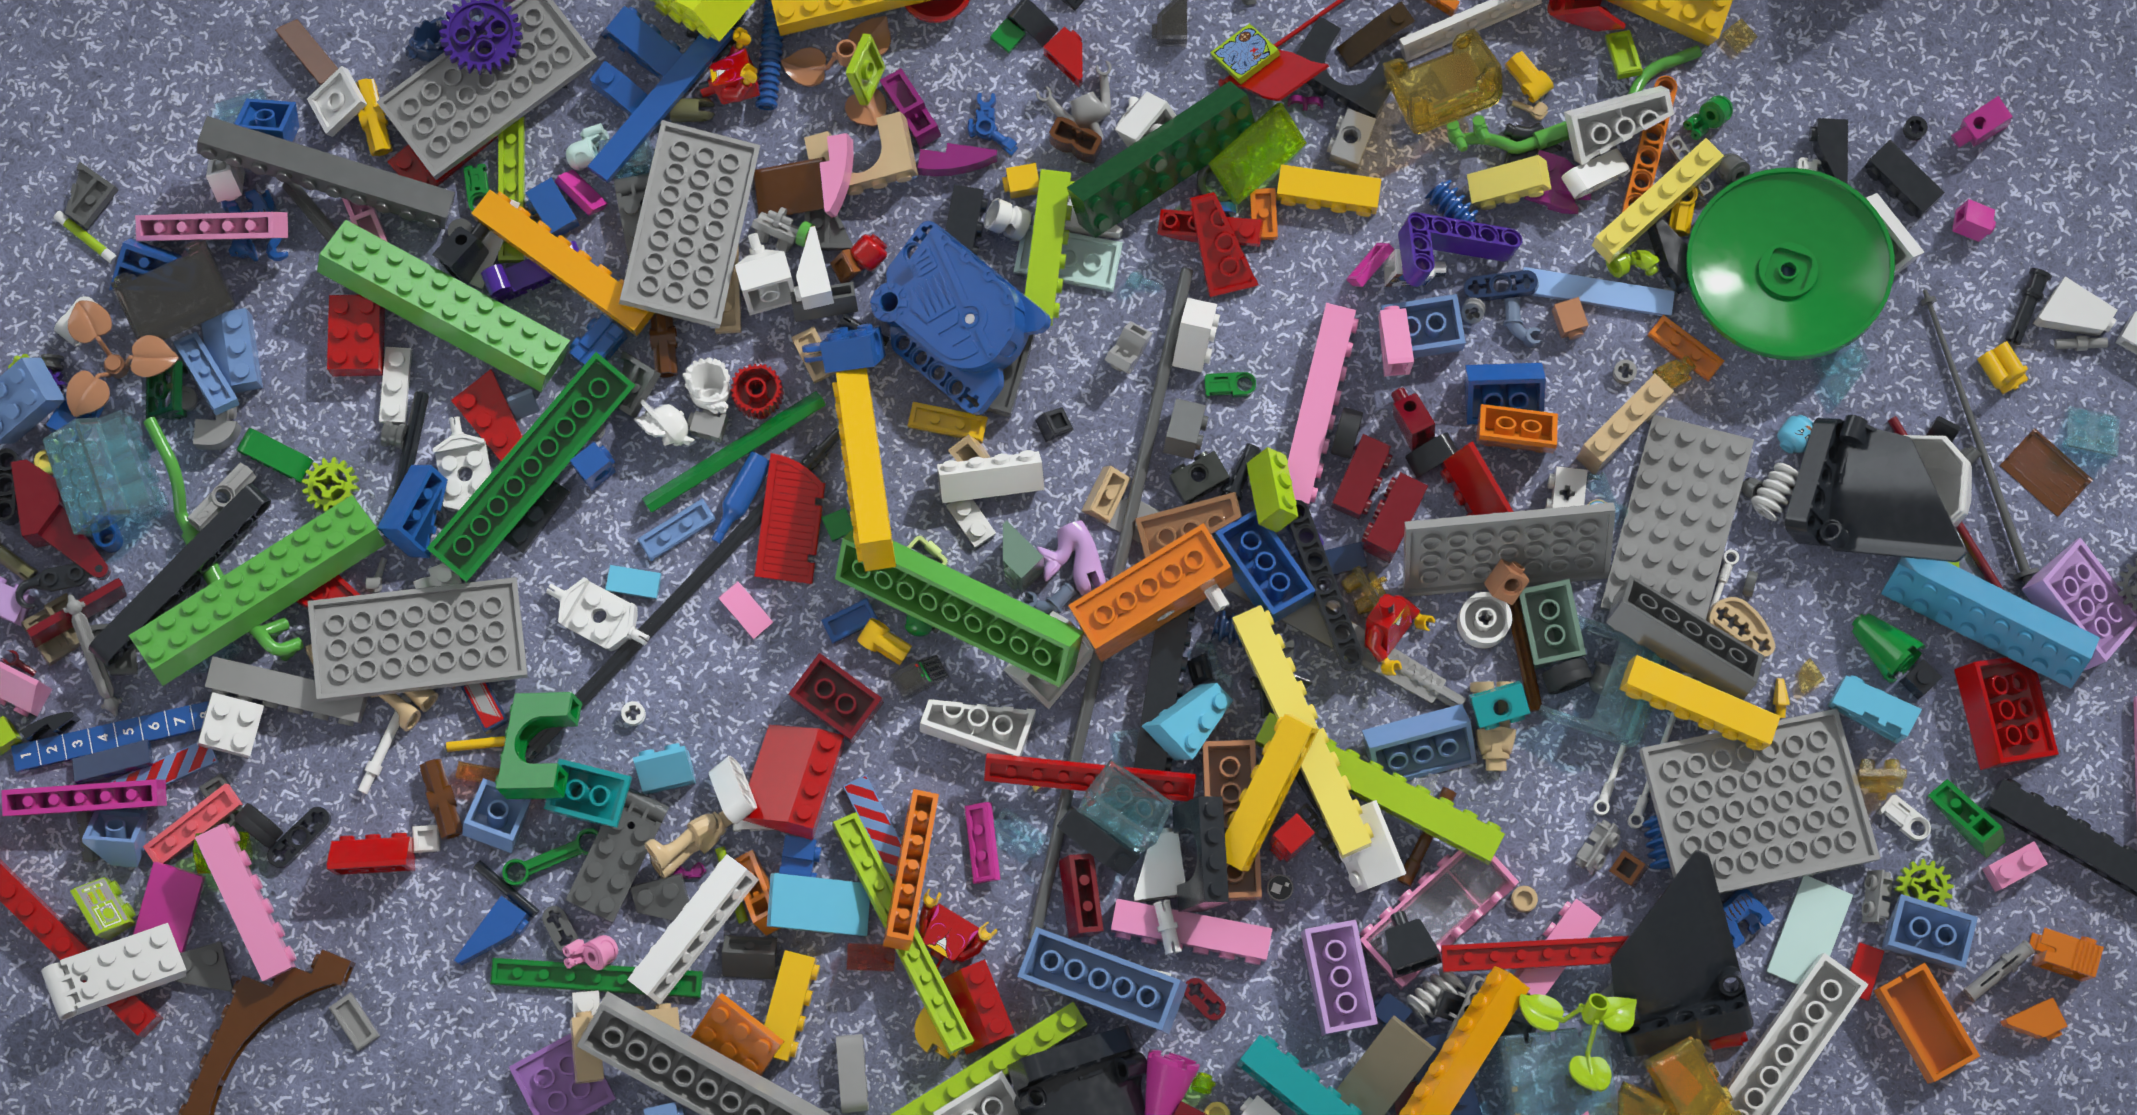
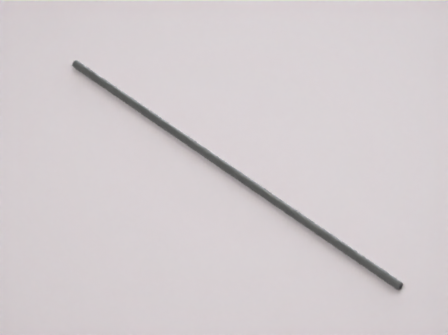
(1119, 566)

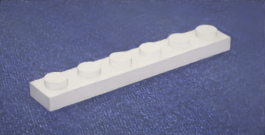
(1446, 30)

